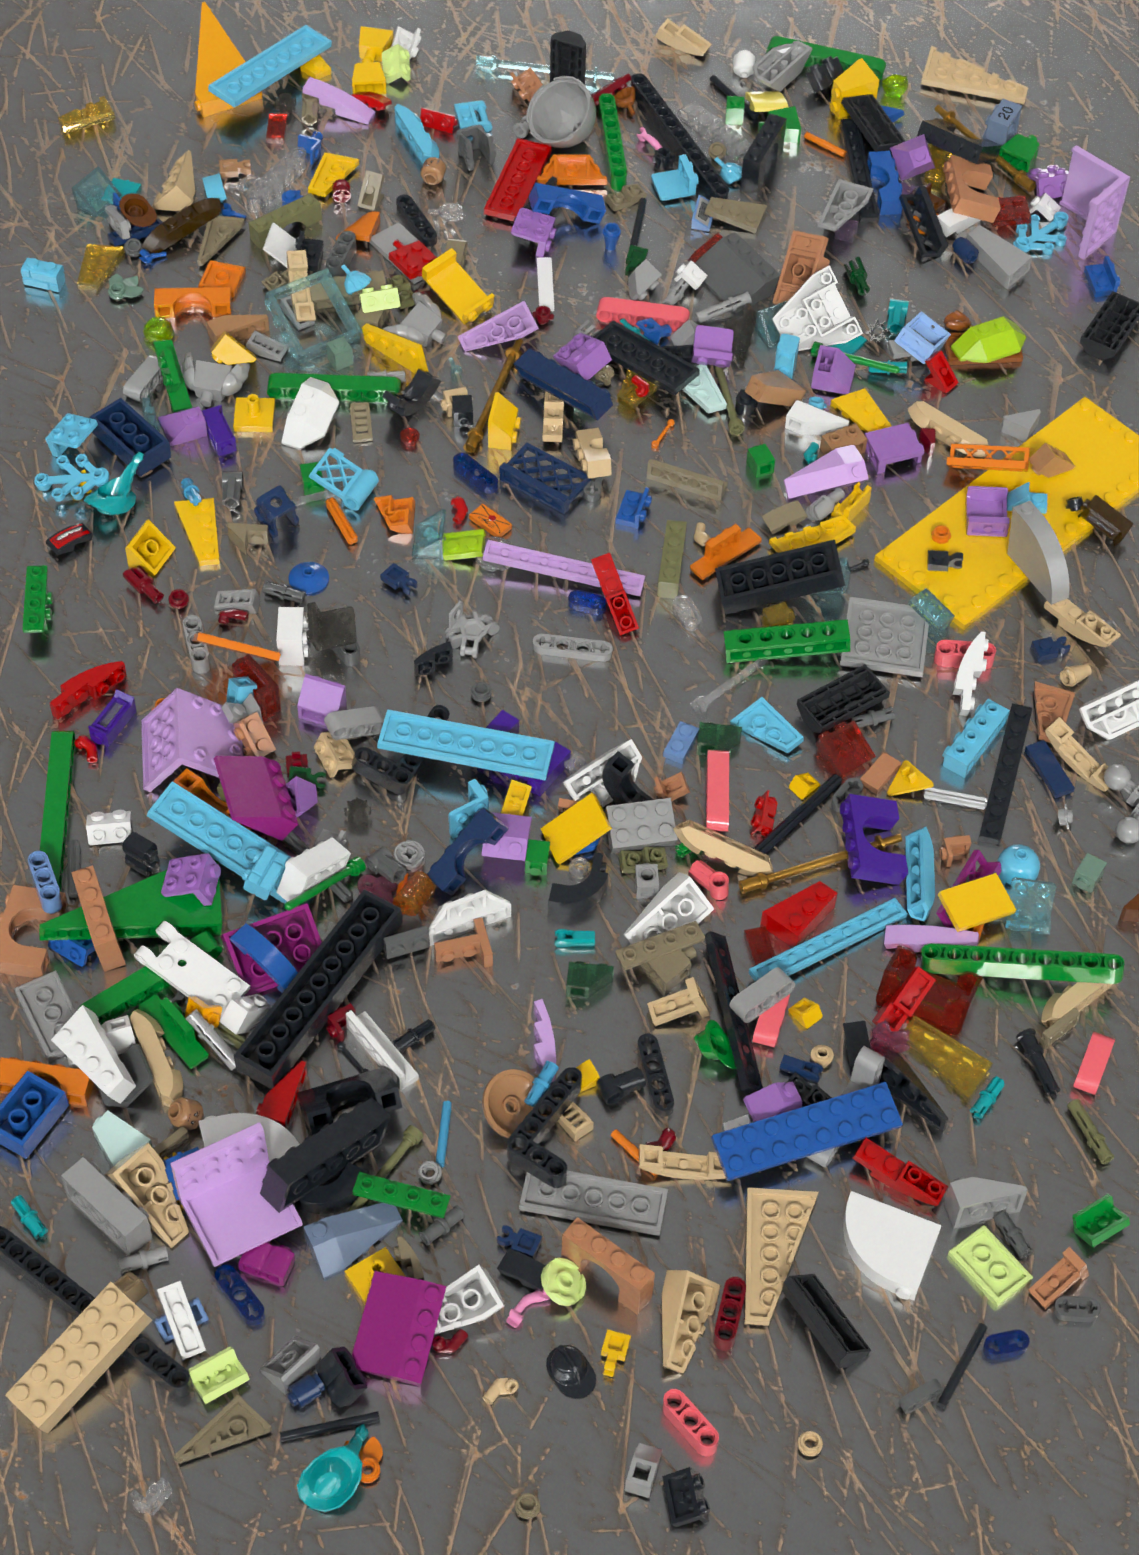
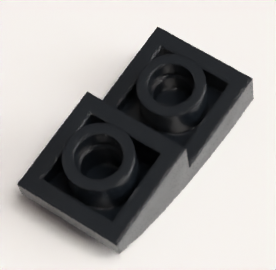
(426, 662)
(855, 1037)
(808, 1094)
(522, 1268)

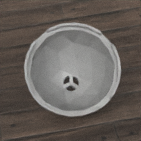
(559, 110)

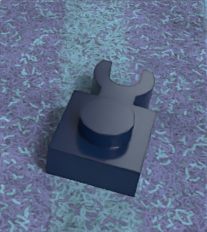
(398, 577)
(1049, 649)
(523, 1241)

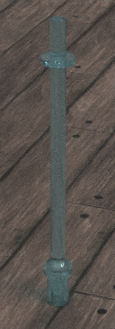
(493, 62)

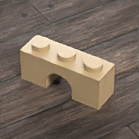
(590, 452)

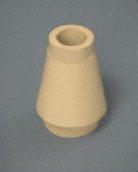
(1074, 674)

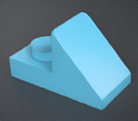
(1021, 495)

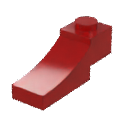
(905, 999)

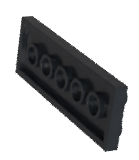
(647, 358)

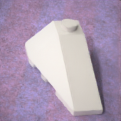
(672, 907)
(469, 1300)

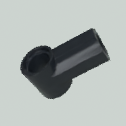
(615, 1087)

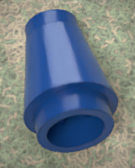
(611, 235)

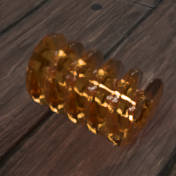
(414, 894)

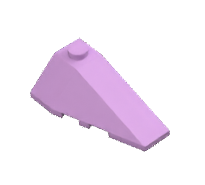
(504, 327)
(835, 469)

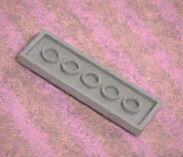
(598, 1201)

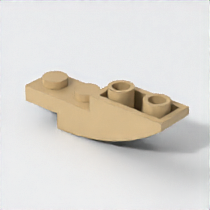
(1081, 624)

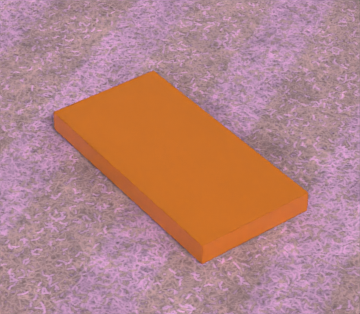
(236, 646)

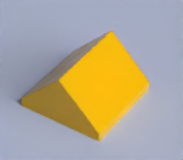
(148, 549)

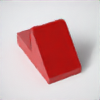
(941, 373)

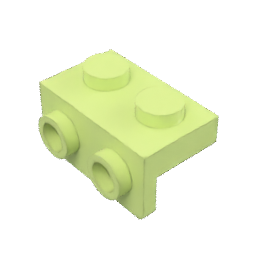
(396, 63)
(380, 299)
(218, 1375)

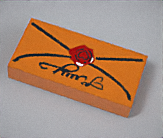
(490, 521)

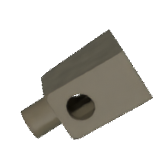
(670, 969)

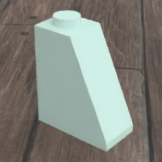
(117, 1137)

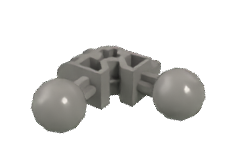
(1119, 778)

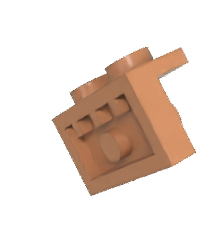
(253, 736)

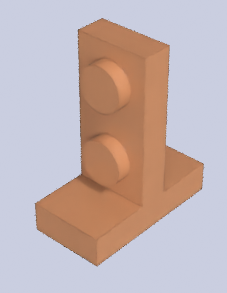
(466, 946)
(1059, 1278)

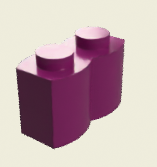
(268, 1263)

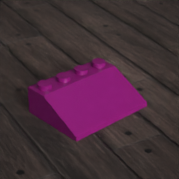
(257, 794)
(290, 932)
(398, 1327)

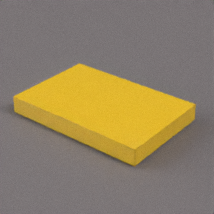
(576, 828)
(976, 902)

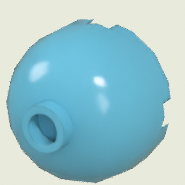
(1018, 862)

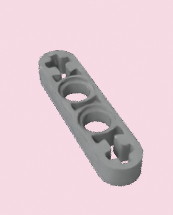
(572, 651)

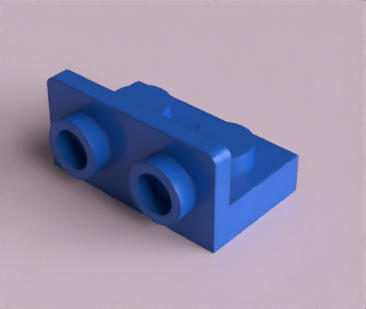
(1102, 278)
(633, 508)
(74, 950)

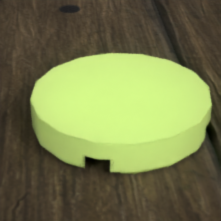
(563, 1281)

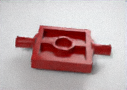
(411, 258)

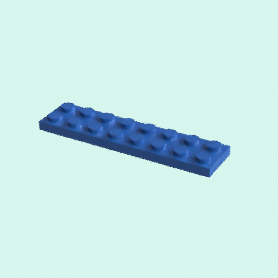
(806, 1131)

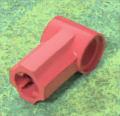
(710, 879)

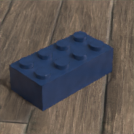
(128, 433)

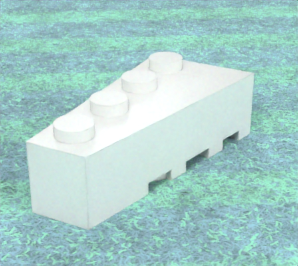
(92, 1052)

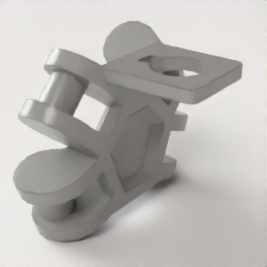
(470, 628)

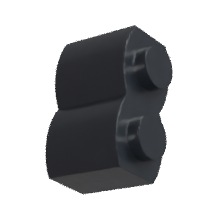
(823, 75)
(141, 854)
(341, 1376)

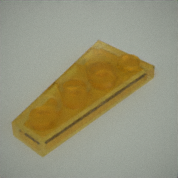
(951, 1059)

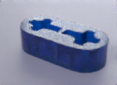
(587, 602)
(1007, 1349)

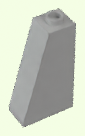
(999, 256)

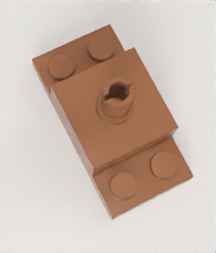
(802, 260)

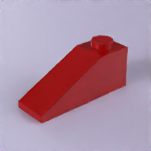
(282, 1098)

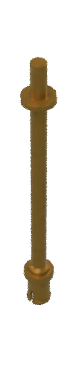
(1020, 177)
(476, 434)
(761, 880)

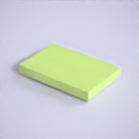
(990, 1266)

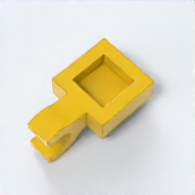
(614, 1348)

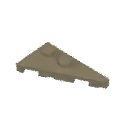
(217, 234)
(229, 1427)

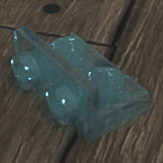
(931, 610)

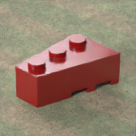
(799, 914)

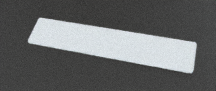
(545, 282)

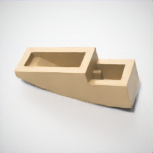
(682, 38)

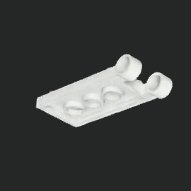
(199, 977)

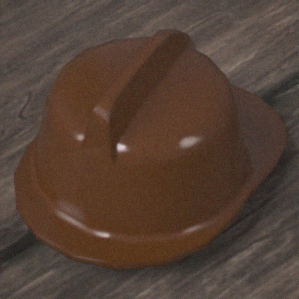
(137, 210)

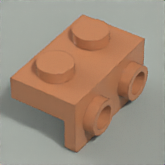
(527, 82)

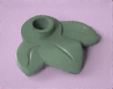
(123, 288)

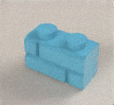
(43, 274)
(787, 354)
(265, 873)

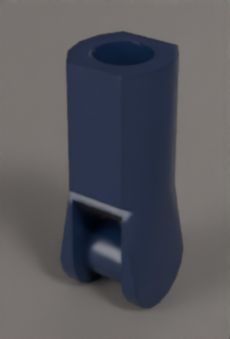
(792, 1065)

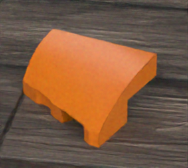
(365, 226)
(397, 513)

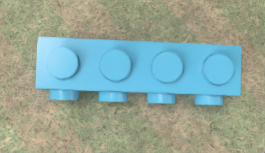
(975, 737)

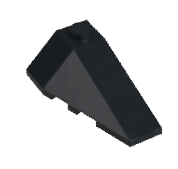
(910, 1090)

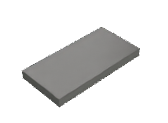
(384, 241)
(46, 1009)

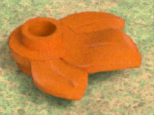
(370, 1457)

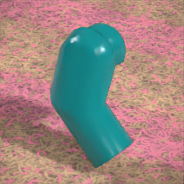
(810, 454)

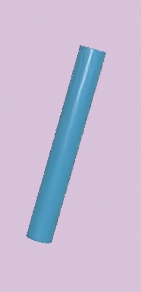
(443, 1133)

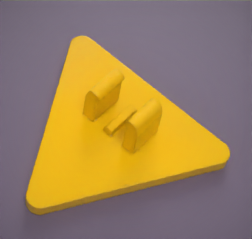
(908, 780)

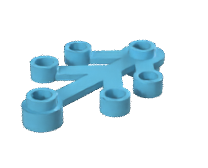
(1027, 243)
(96, 477)

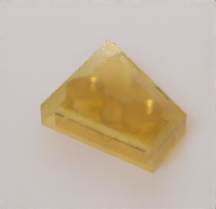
(628, 396)

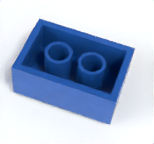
(30, 1113)

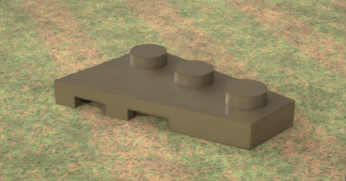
(737, 213)

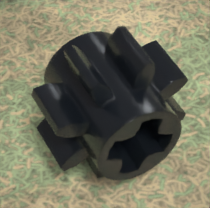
(663, 158)

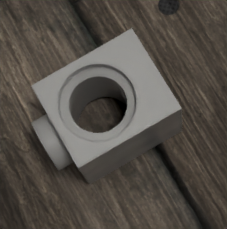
(646, 888)

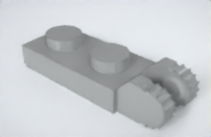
(118, 222)

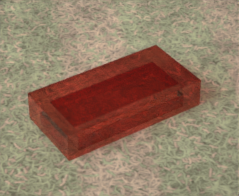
(276, 128)
(705, 247)

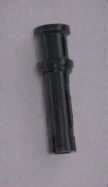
(1034, 1053)

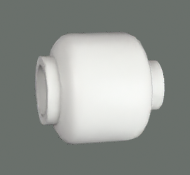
(743, 63)

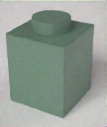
(339, 353)
(1089, 872)

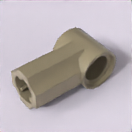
(309, 109)

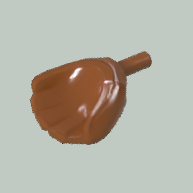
(626, 98)
(957, 321)

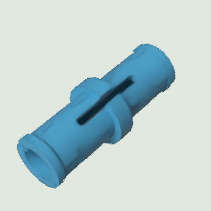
(541, 1083)

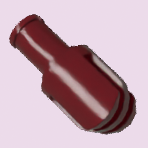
(143, 583)

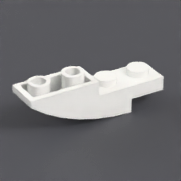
(970, 667)

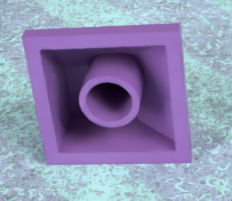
(912, 157)
(183, 426)
(302, 795)
(773, 1100)

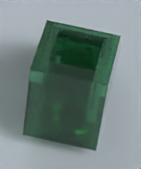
(717, 737)
(587, 979)

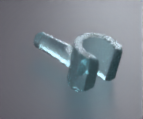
(454, 368)

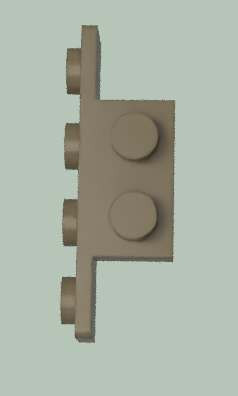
(660, 945)

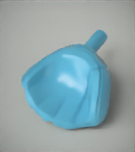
(730, 171)
(355, 280)

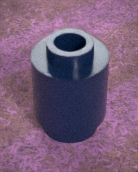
(965, 250)
(305, 1390)

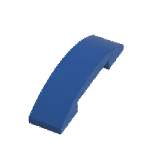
(265, 955)

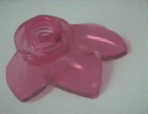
(380, 886)
(884, 1039)

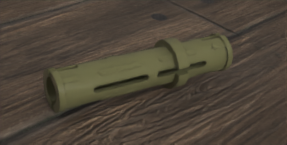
(1095, 1139)

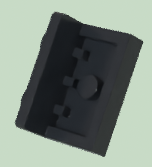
(313, 250)

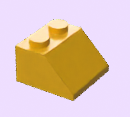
(230, 351)
(503, 423)

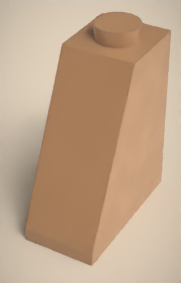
(774, 388)

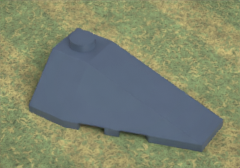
(346, 1236)

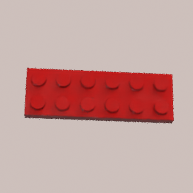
(517, 179)

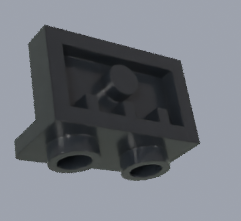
(686, 1497)

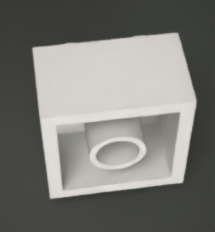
(292, 636)

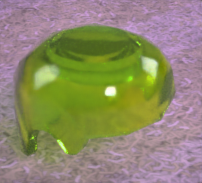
(895, 85)
(158, 329)

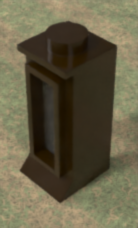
(1105, 519)

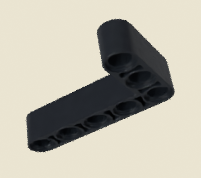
(393, 770)
(542, 1125)

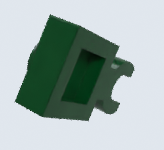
(635, 257)
(305, 773)

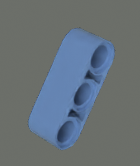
(44, 882)

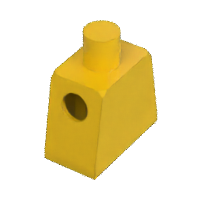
(374, 42)
(368, 77)

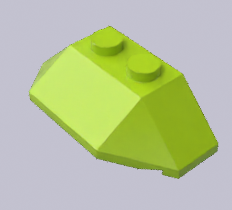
(989, 341)

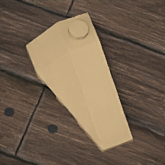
(179, 187)
(146, 1182)
(685, 1308)

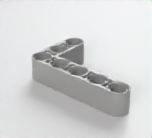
(865, 1073)

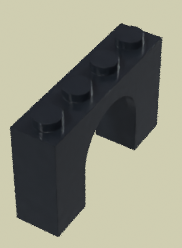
(942, 135)
(766, 146)
(319, 1102)

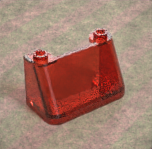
(946, 1001)

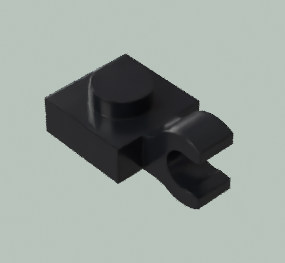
(941, 561)

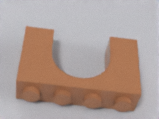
(964, 200)
(21, 907)
(98, 919)
(633, 1278)

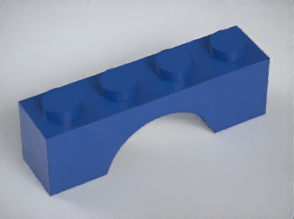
(882, 168)
(586, 205)

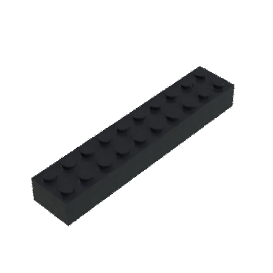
(318, 989)

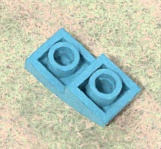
(214, 187)

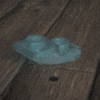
(149, 413)

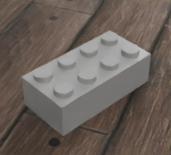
(107, 1206)

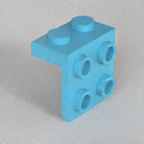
(677, 182)
(69, 433)
(463, 815)

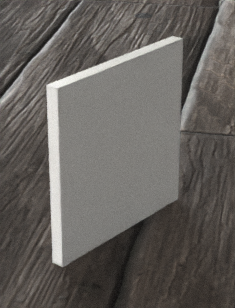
(278, 243)

